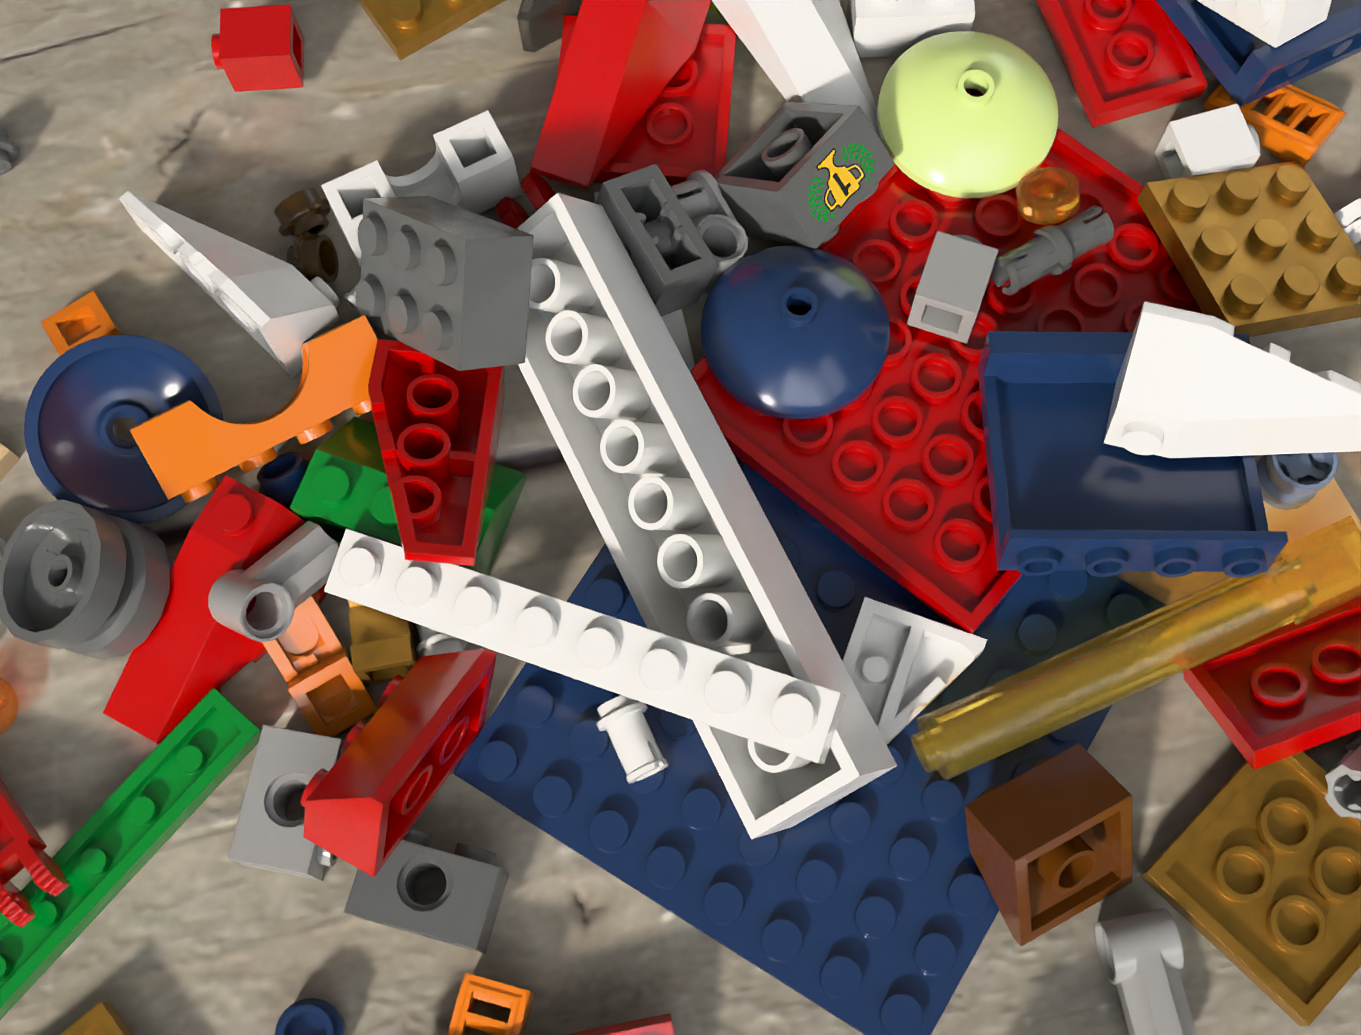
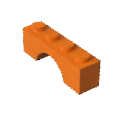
(192, 447)

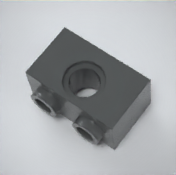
(459, 917)

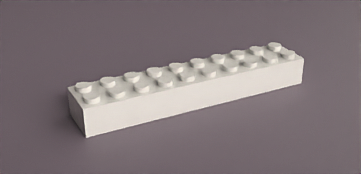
(679, 506)

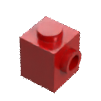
(260, 48)

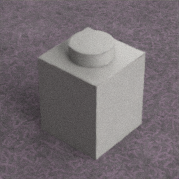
(952, 286)

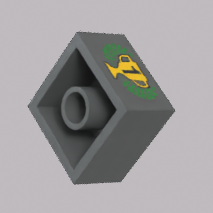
(804, 173)

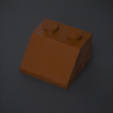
(1052, 841)

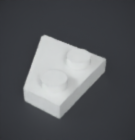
(904, 662)

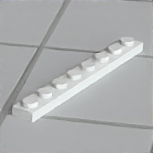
(590, 647)

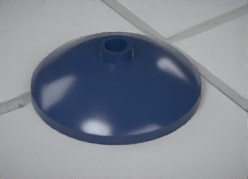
(791, 361)
(74, 417)

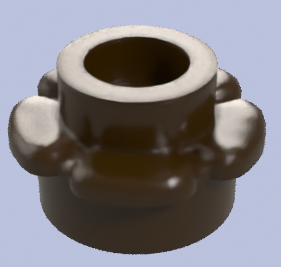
(303, 213)
(314, 257)

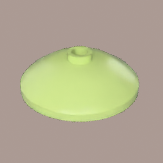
(959, 140)

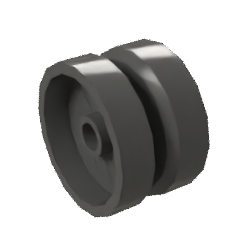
(83, 581)

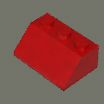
(399, 758)

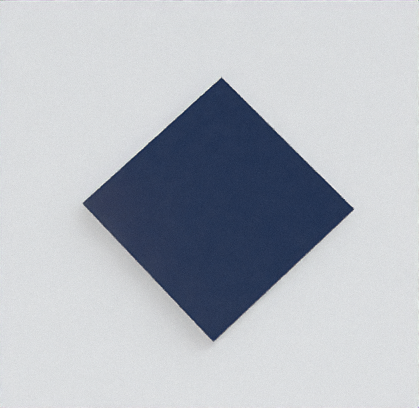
(861, 902)

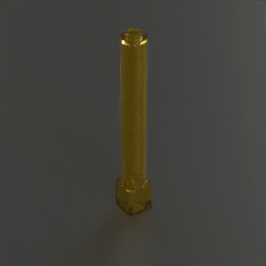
(1300, 584)

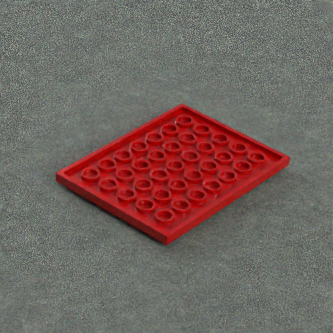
(908, 458)

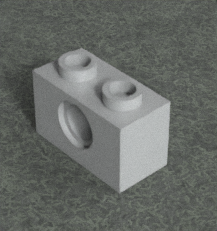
(263, 832)

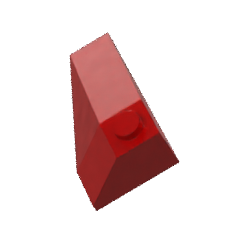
(609, 79)
(436, 447)
(188, 647)

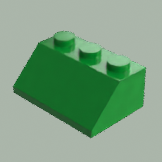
(351, 491)

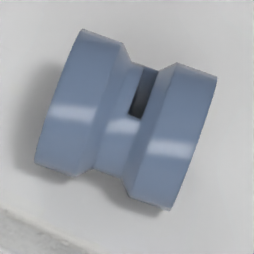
(1305, 473)

